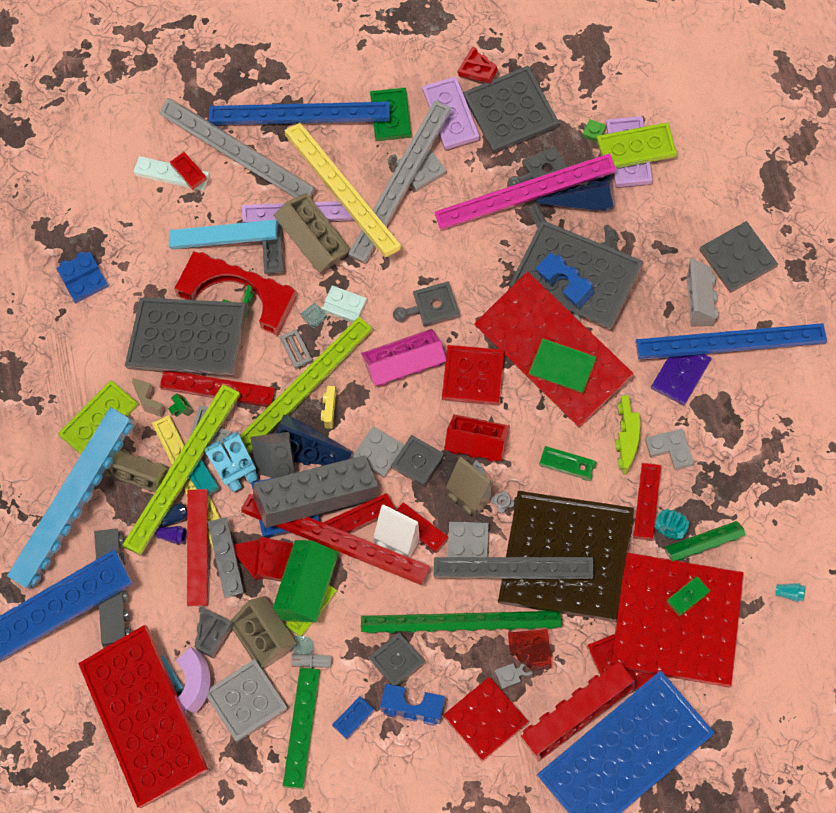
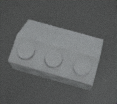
(701, 294)

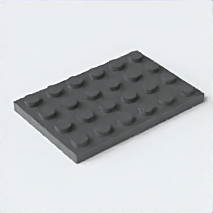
(604, 267)
(186, 336)

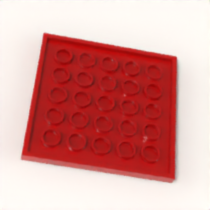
(685, 647)

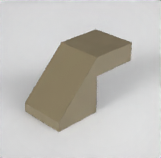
(144, 392)

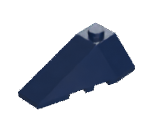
(593, 195)
(310, 445)

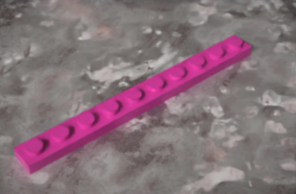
(525, 191)

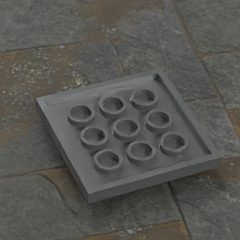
(511, 109)

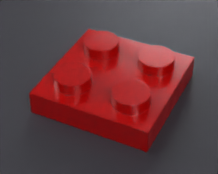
(272, 558)

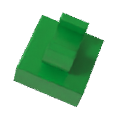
(180, 406)

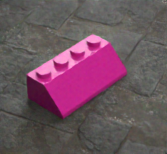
(404, 357)

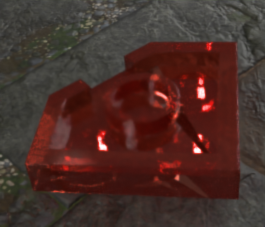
(531, 648)

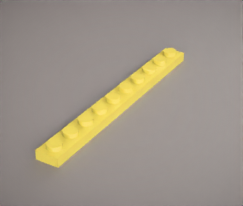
(342, 190)

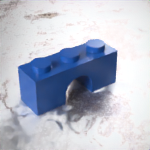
(553, 269)
(428, 711)

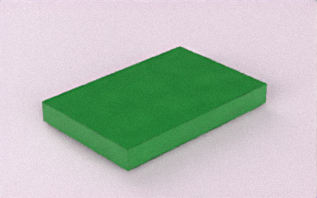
(399, 122)
(562, 365)

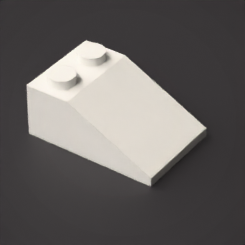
(396, 532)

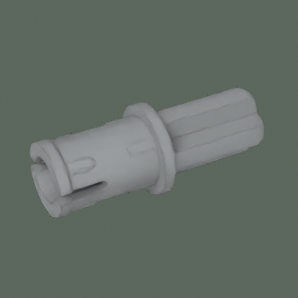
(311, 660)

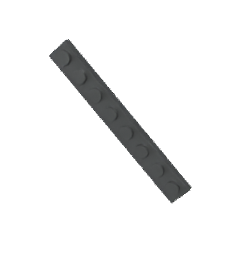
(513, 567)

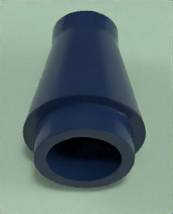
(175, 514)

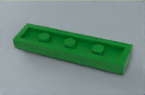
(704, 541)

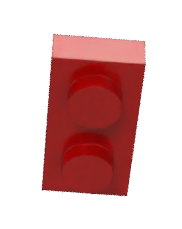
(188, 170)

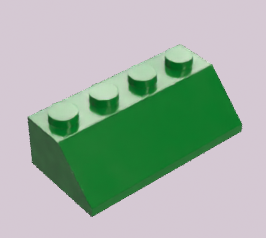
(305, 581)

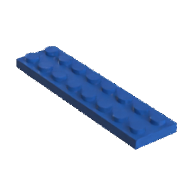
(62, 602)

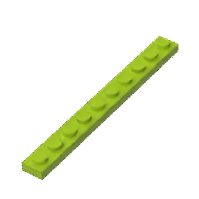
(307, 382)
(181, 470)

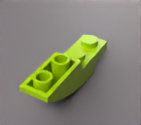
(629, 435)

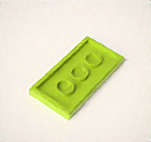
(638, 145)
(85, 423)

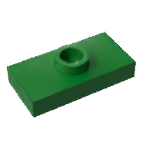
(688, 596)

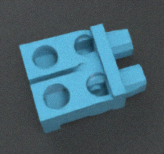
(235, 467)

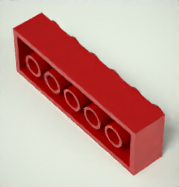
(578, 711)

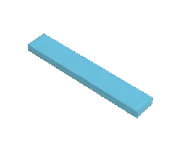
(223, 234)

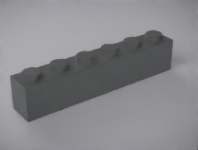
(113, 610)

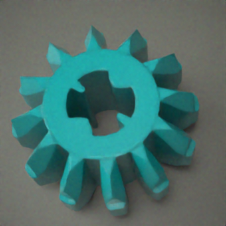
(671, 524)

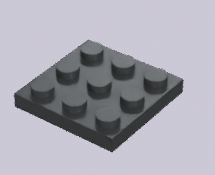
(738, 256)

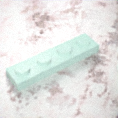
(162, 172)

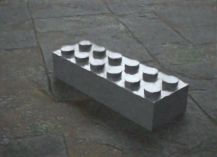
(315, 491)

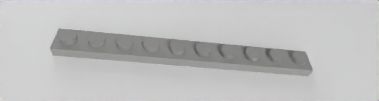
(235, 149)
(403, 175)

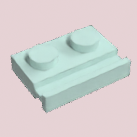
(343, 304)

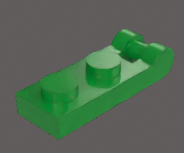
(567, 463)

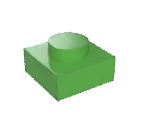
(593, 129)

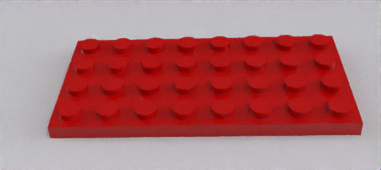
(531, 314)
(143, 716)

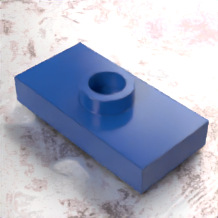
(353, 717)

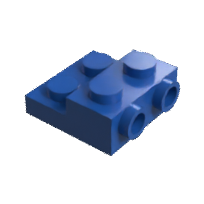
(82, 276)

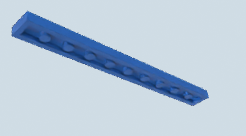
(299, 113)
(731, 341)

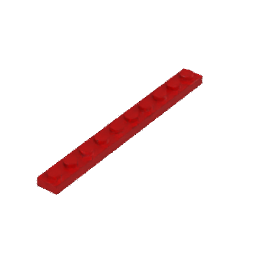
(349, 545)

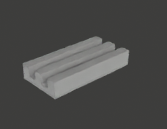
(301, 362)

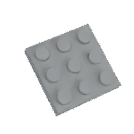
(246, 700)

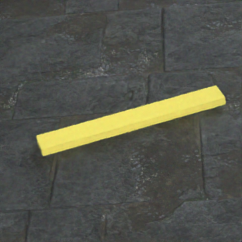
(173, 445)

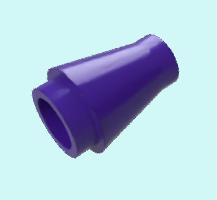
(175, 535)

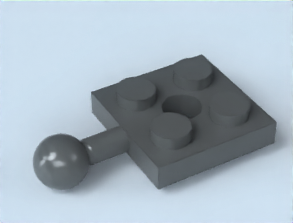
(535, 163)
(429, 314)

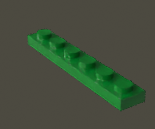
(301, 728)

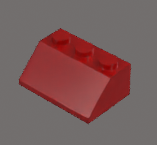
(476, 438)

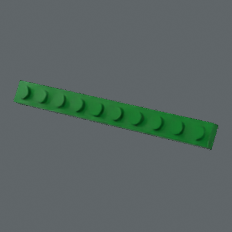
(460, 621)

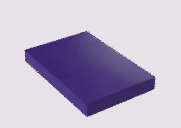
(680, 376)

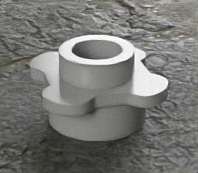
(503, 496)

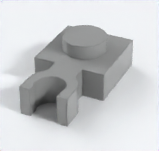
(510, 676)

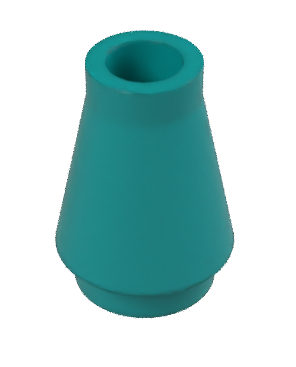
(792, 591)

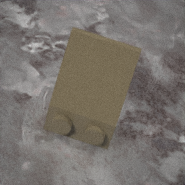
(468, 488)

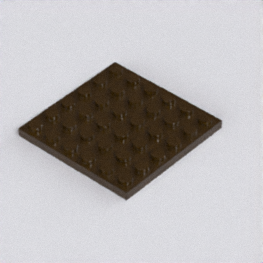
(569, 528)

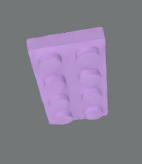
(459, 125)
(635, 174)

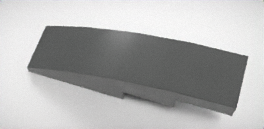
(273, 254)

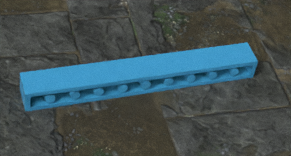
(71, 498)

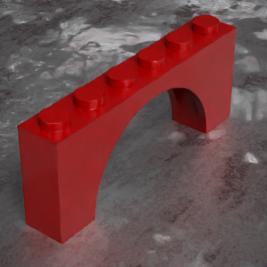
(205, 271)

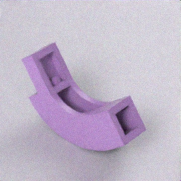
(197, 680)

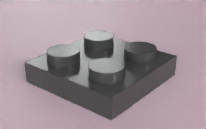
(417, 460)
(396, 660)

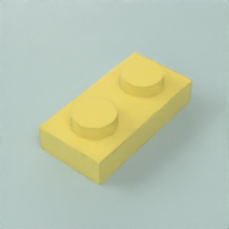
(327, 415)

